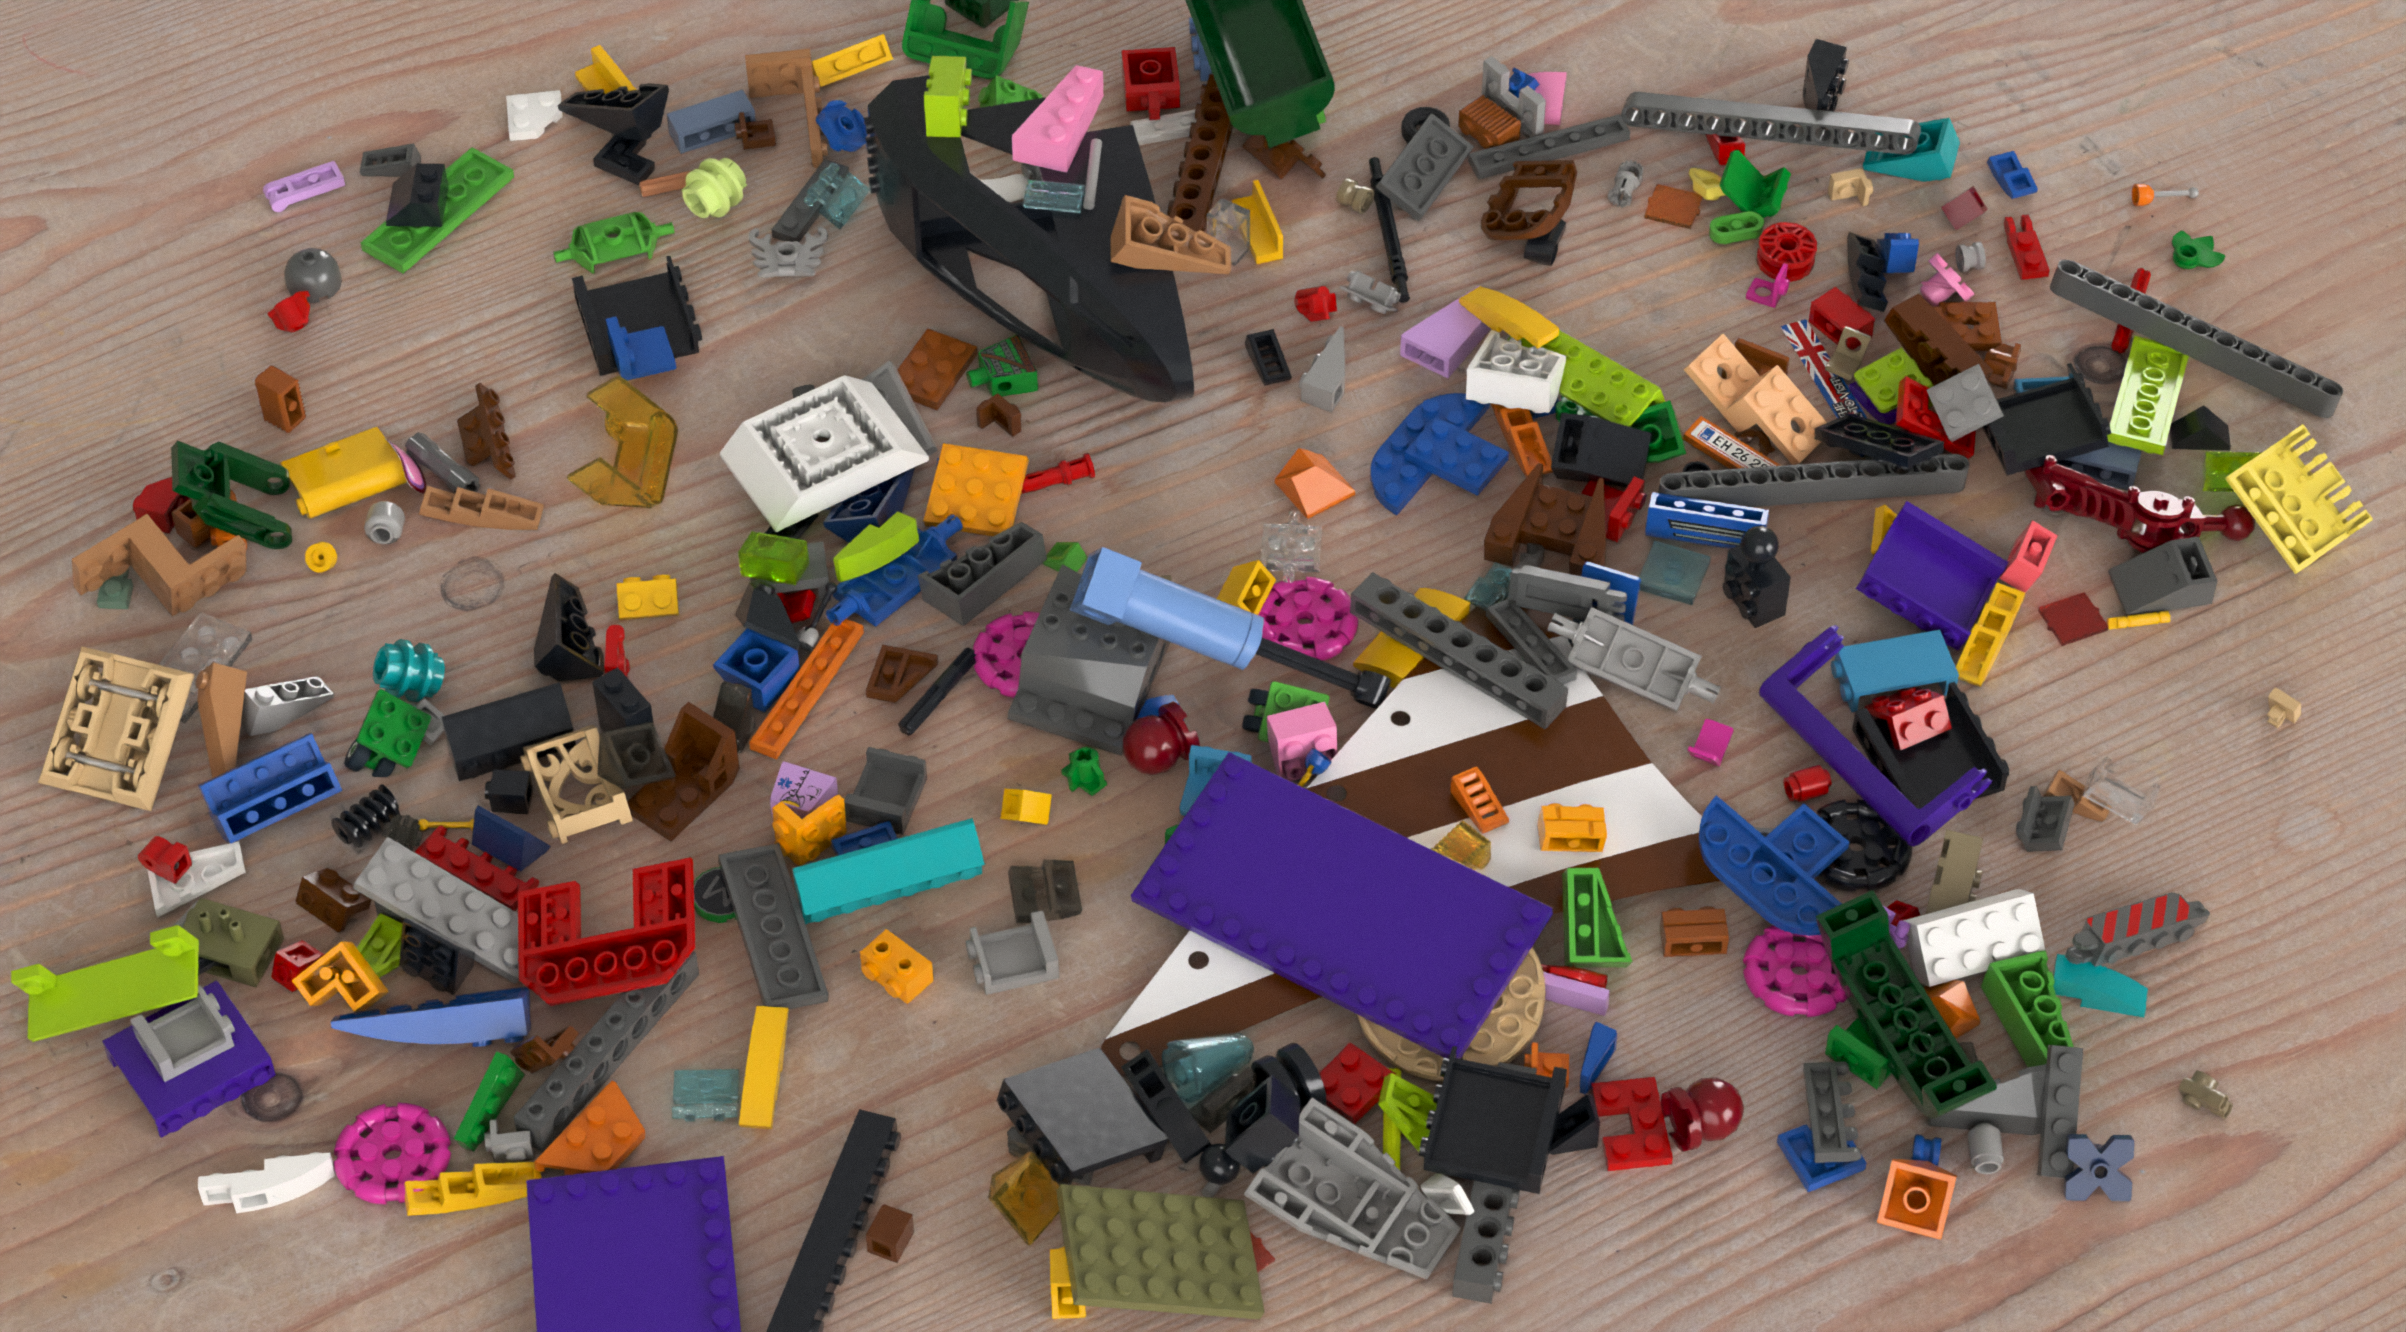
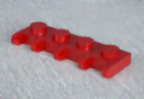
(474, 870)

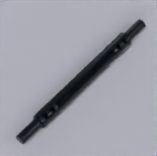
(1390, 236)

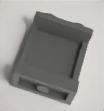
(814, 576)
(886, 790)

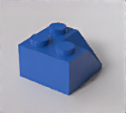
(760, 665)

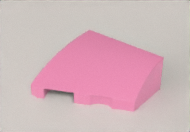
(1552, 89)

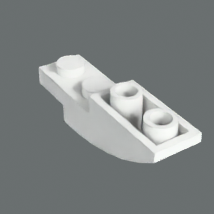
(279, 1182)

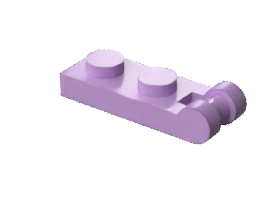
(303, 185)

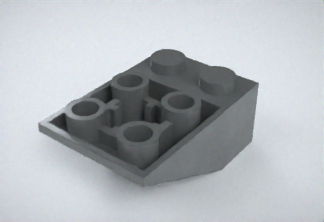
(2165, 578)

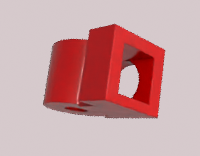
(161, 857)

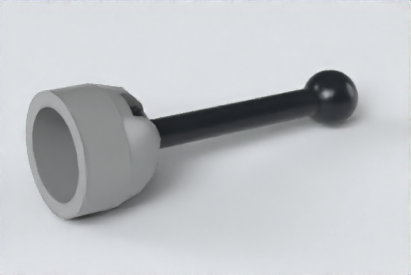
(808, 635)

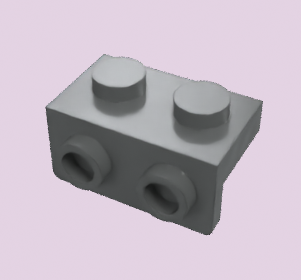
(2044, 821)

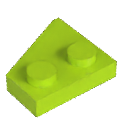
(382, 945)
(1407, 1107)

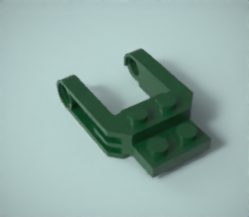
(206, 479)

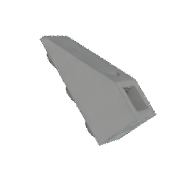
(1325, 380)
(278, 704)

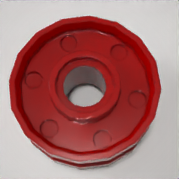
(1789, 245)

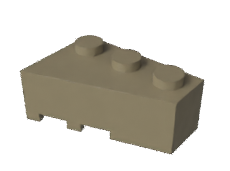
(1956, 871)

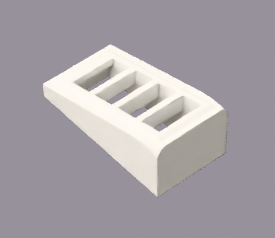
(1447, 1194)

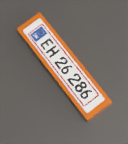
(1724, 446)

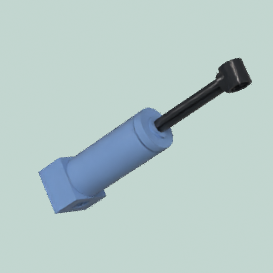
(1121, 592)

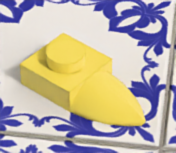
(1706, 183)

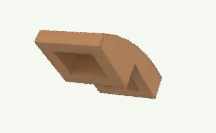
(2064, 785)

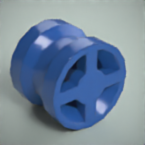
(1926, 1149)

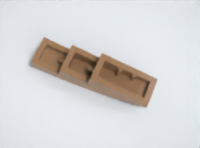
(479, 510)

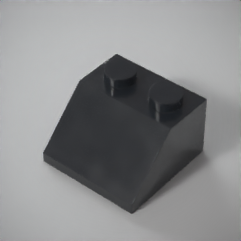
(419, 197)

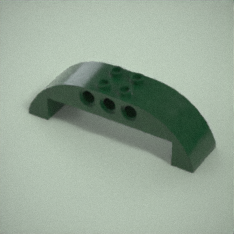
(1898, 1009)

